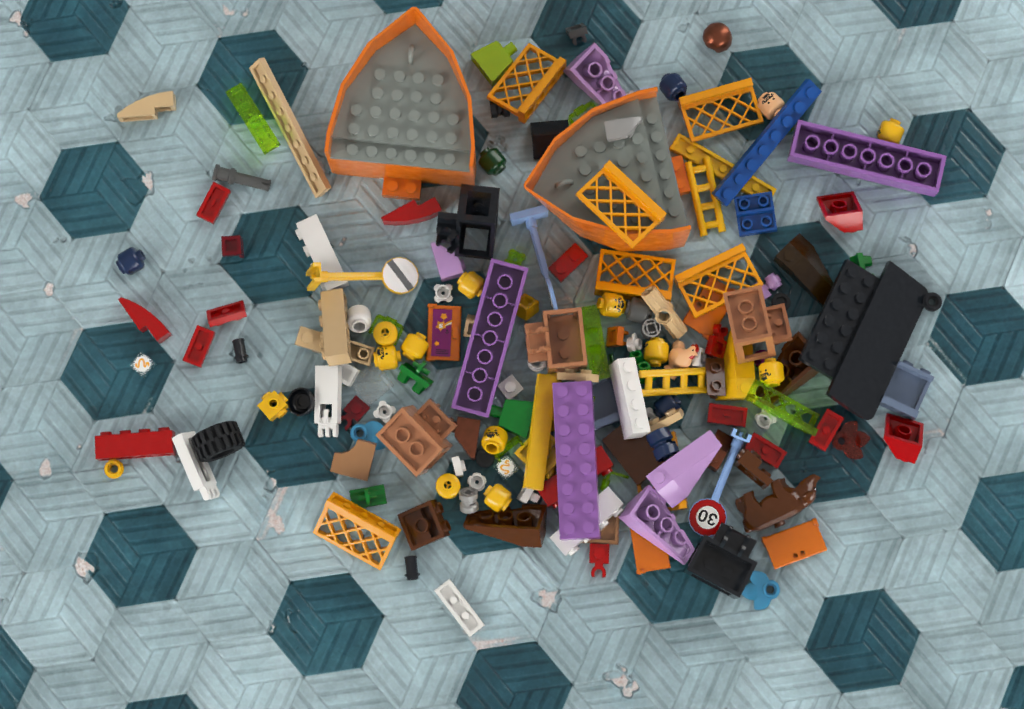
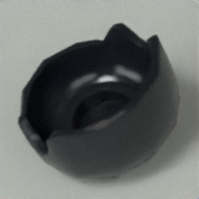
(301, 402)

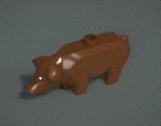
(777, 507)

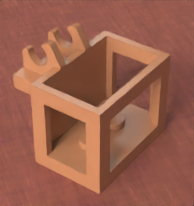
(755, 322)
(557, 340)
(418, 436)

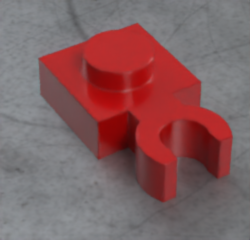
(716, 344)
(599, 555)

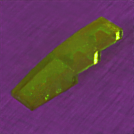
(253, 118)
(595, 342)

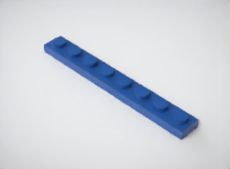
(766, 142)

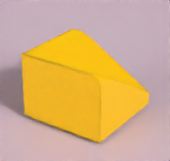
(527, 307)

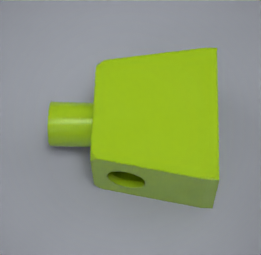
(493, 60)

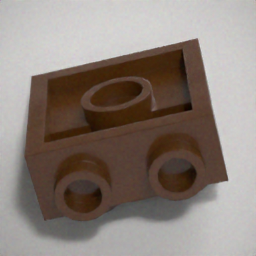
(748, 463)
(424, 524)

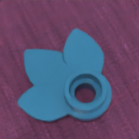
(370, 430)
(757, 590)

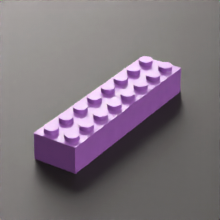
(866, 158)
(489, 338)
(576, 460)

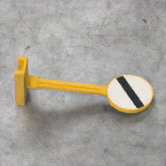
(397, 275)

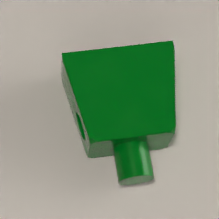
(514, 416)

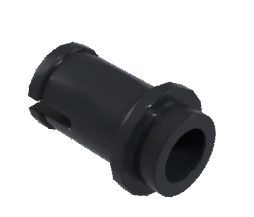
(240, 351)
(411, 568)

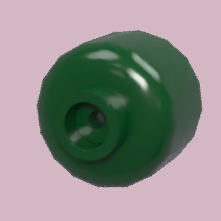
(492, 161)

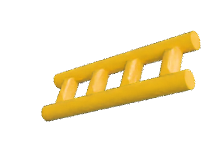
(695, 189)
(666, 373)

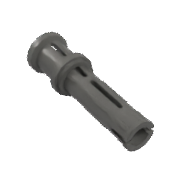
(232, 176)

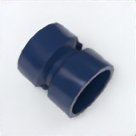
(662, 443)

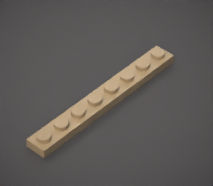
(290, 127)

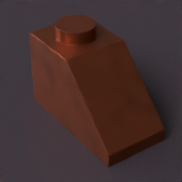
(467, 435)
(725, 440)

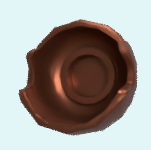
(717, 37)

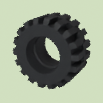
(218, 441)

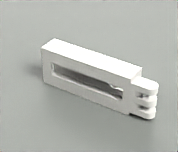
(328, 391)
(198, 472)

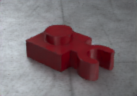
(355, 411)

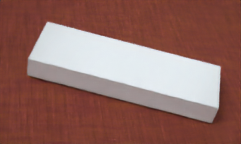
(459, 607)

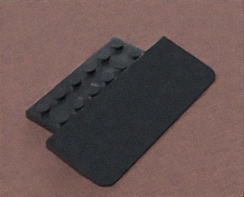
(863, 334)

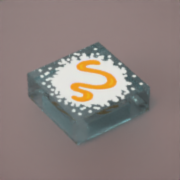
(142, 364)
(506, 467)

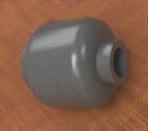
(637, 310)

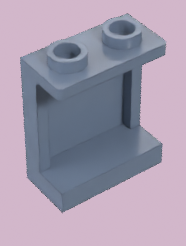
(906, 390)
(605, 404)

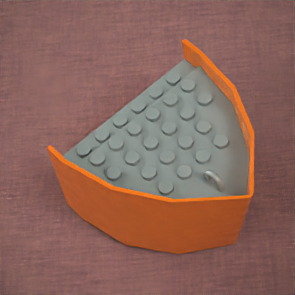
(404, 113)
(644, 158)

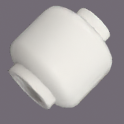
(359, 318)

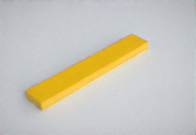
(721, 167)
(539, 433)

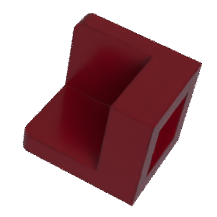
(232, 246)

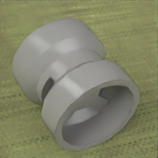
(650, 328)
(468, 500)

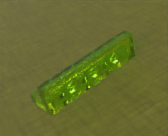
(782, 414)

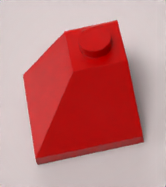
(842, 211)
(903, 437)

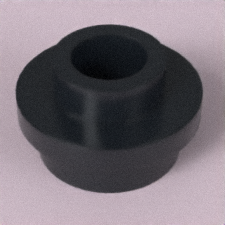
(934, 296)

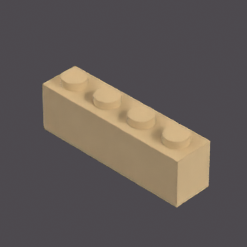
(335, 327)

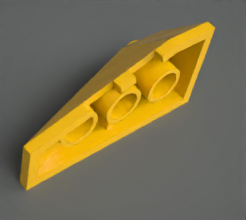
(737, 376)

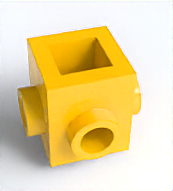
(273, 412)

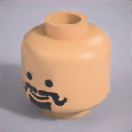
(770, 104)

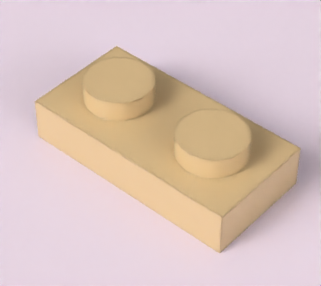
(572, 375)
(671, 416)

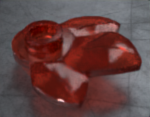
(853, 440)

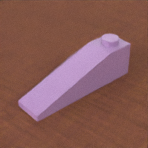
(594, 75)
(681, 472)
(654, 522)

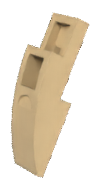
(311, 340)

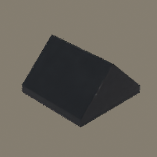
(543, 134)

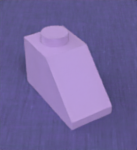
(448, 264)

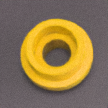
(114, 462)

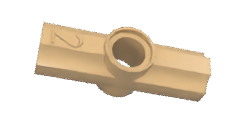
(657, 304)

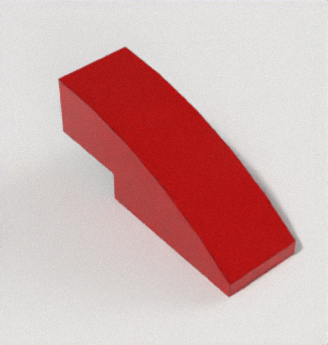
(413, 213)
(145, 320)

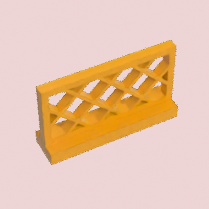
(541, 88)
(713, 96)
(635, 196)
(706, 269)
(629, 291)
(362, 519)

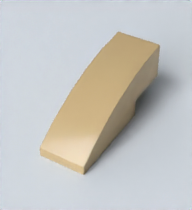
(148, 107)

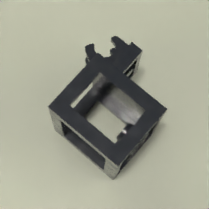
(477, 210)
(723, 561)

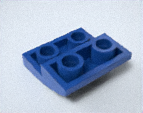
(755, 214)

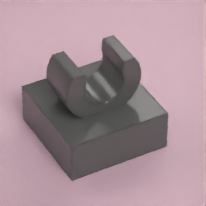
(577, 31)

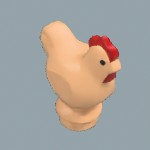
(681, 357)

